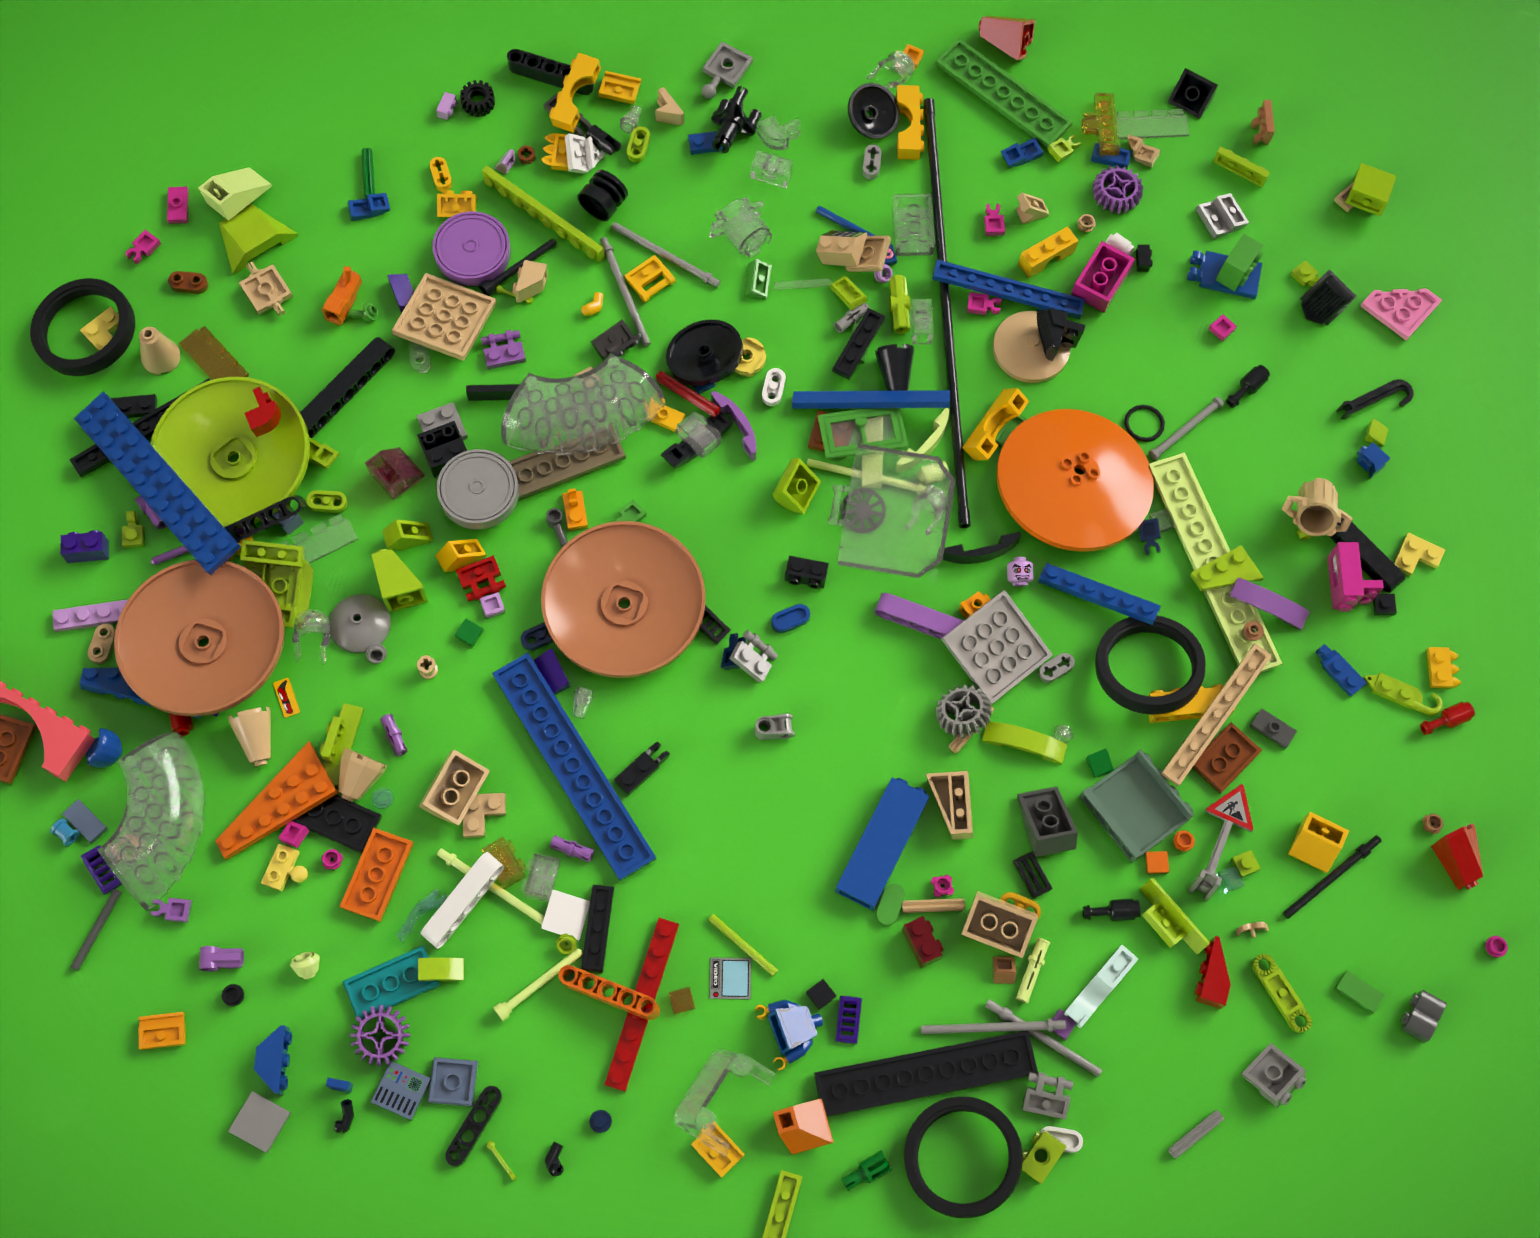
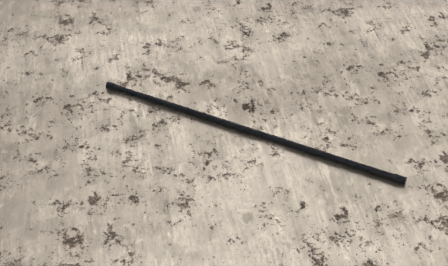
(963, 510)

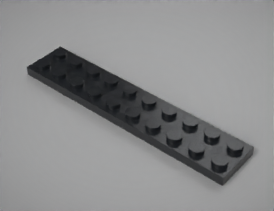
(925, 1073)

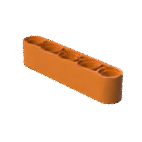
(616, 999)

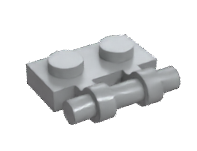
(751, 661)
(1047, 1102)

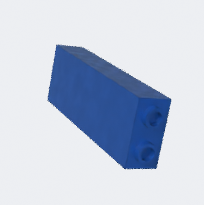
(882, 843)

